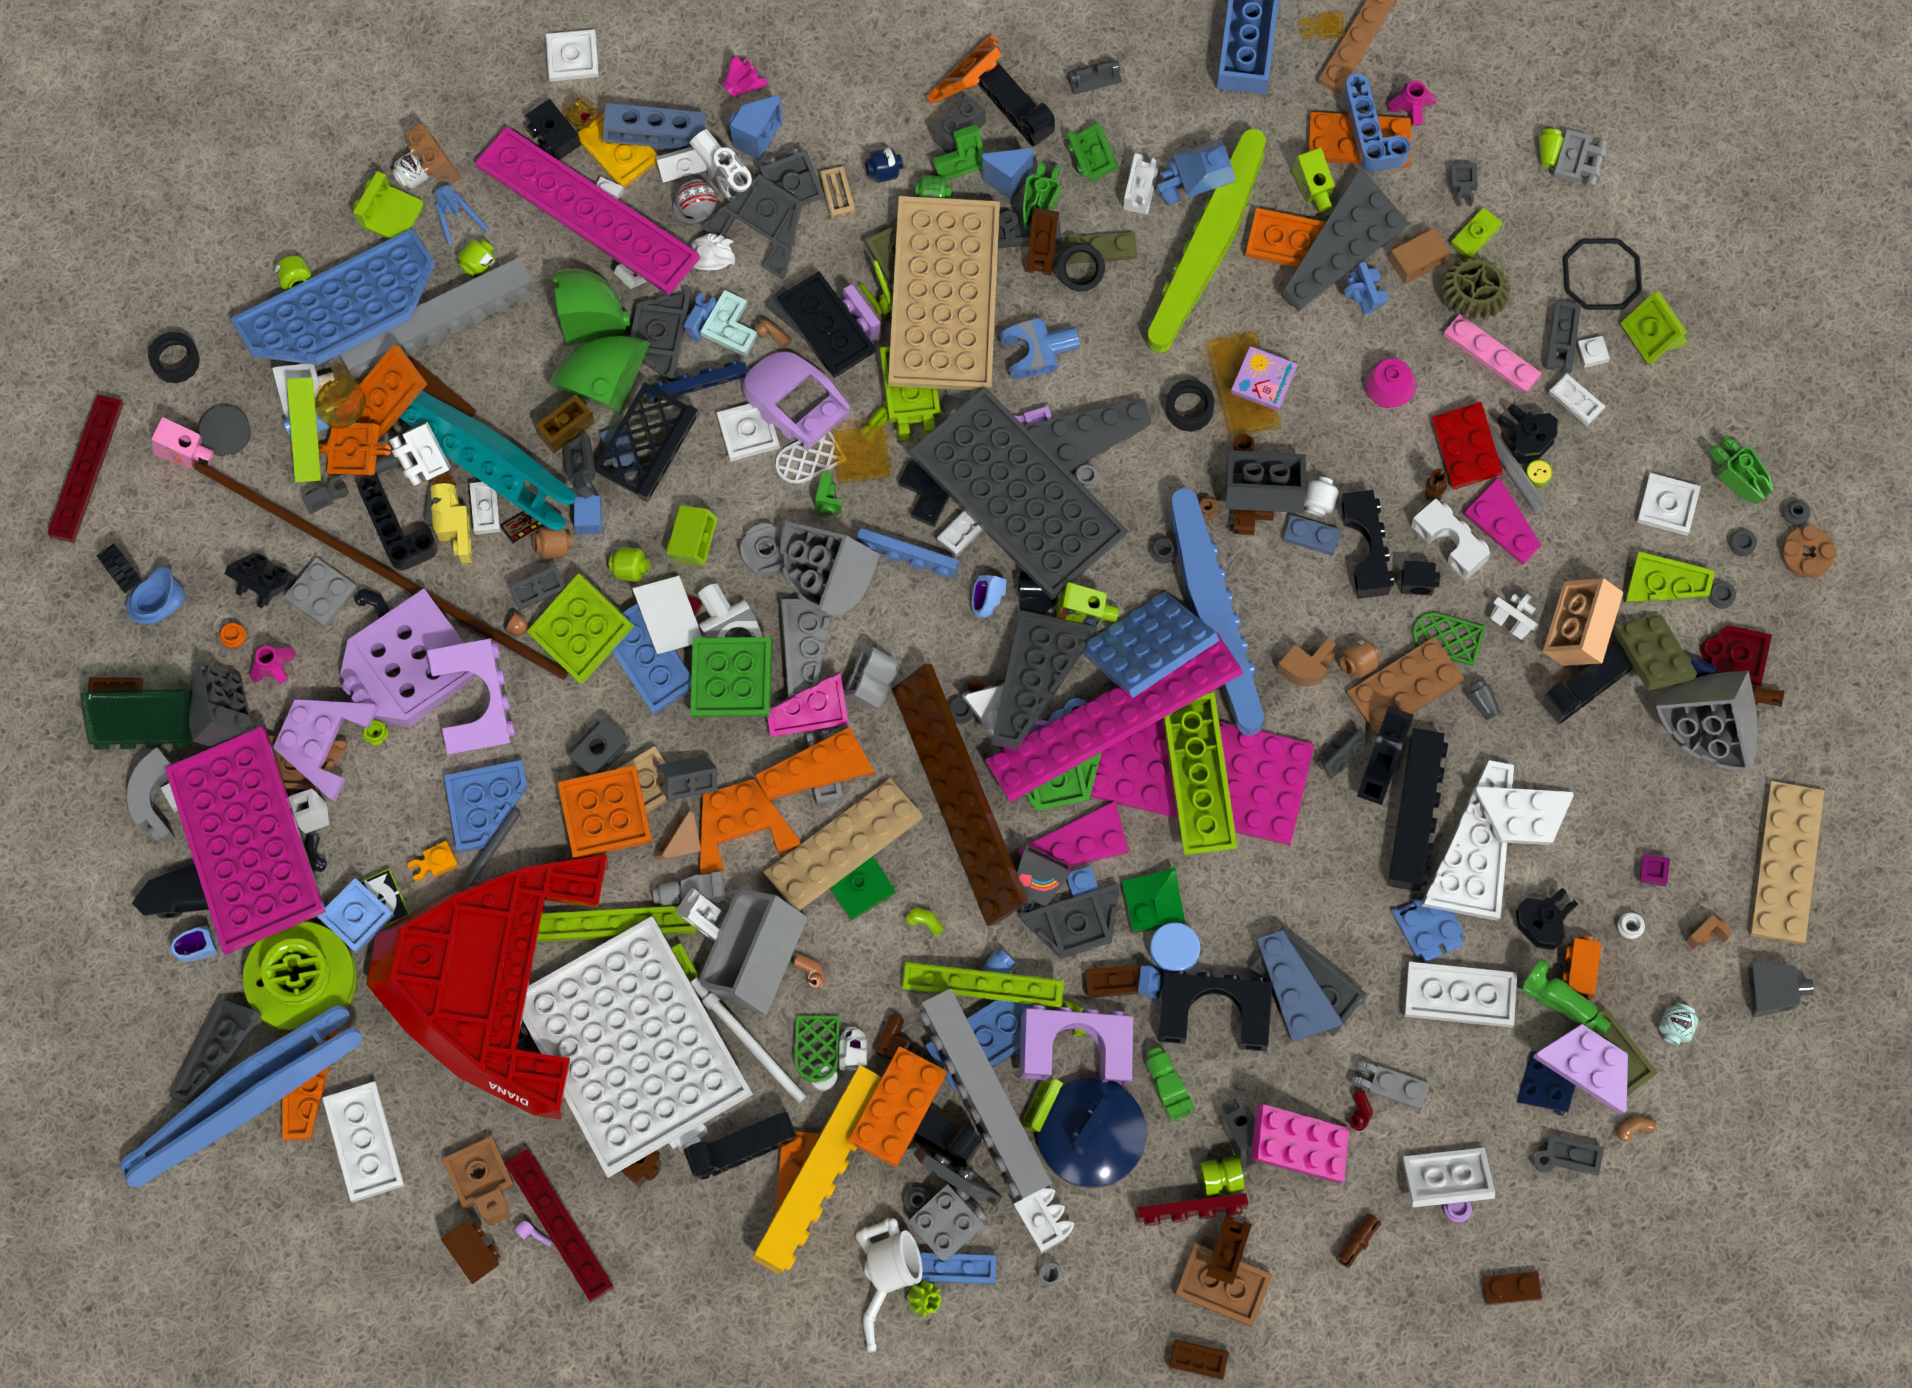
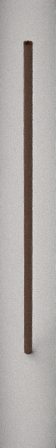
(380, 569)

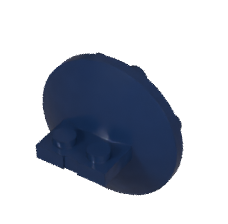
(1093, 1133)

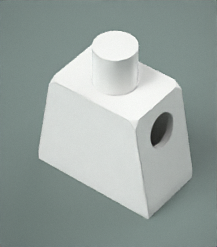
(283, 373)

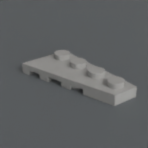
(803, 643)

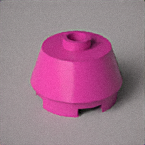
(1391, 383)

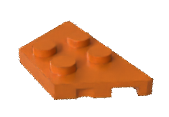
(968, 71)

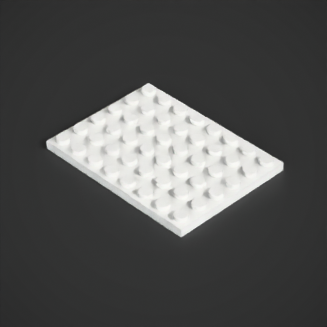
(636, 1045)

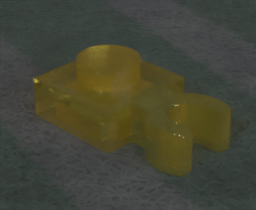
(1327, 26)

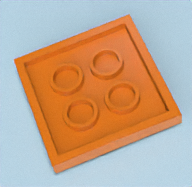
(604, 812)

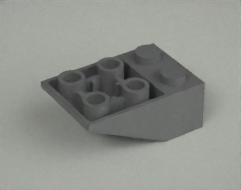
(217, 706)

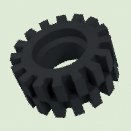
(119, 568)

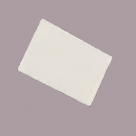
(667, 614)

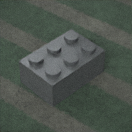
(1265, 481)

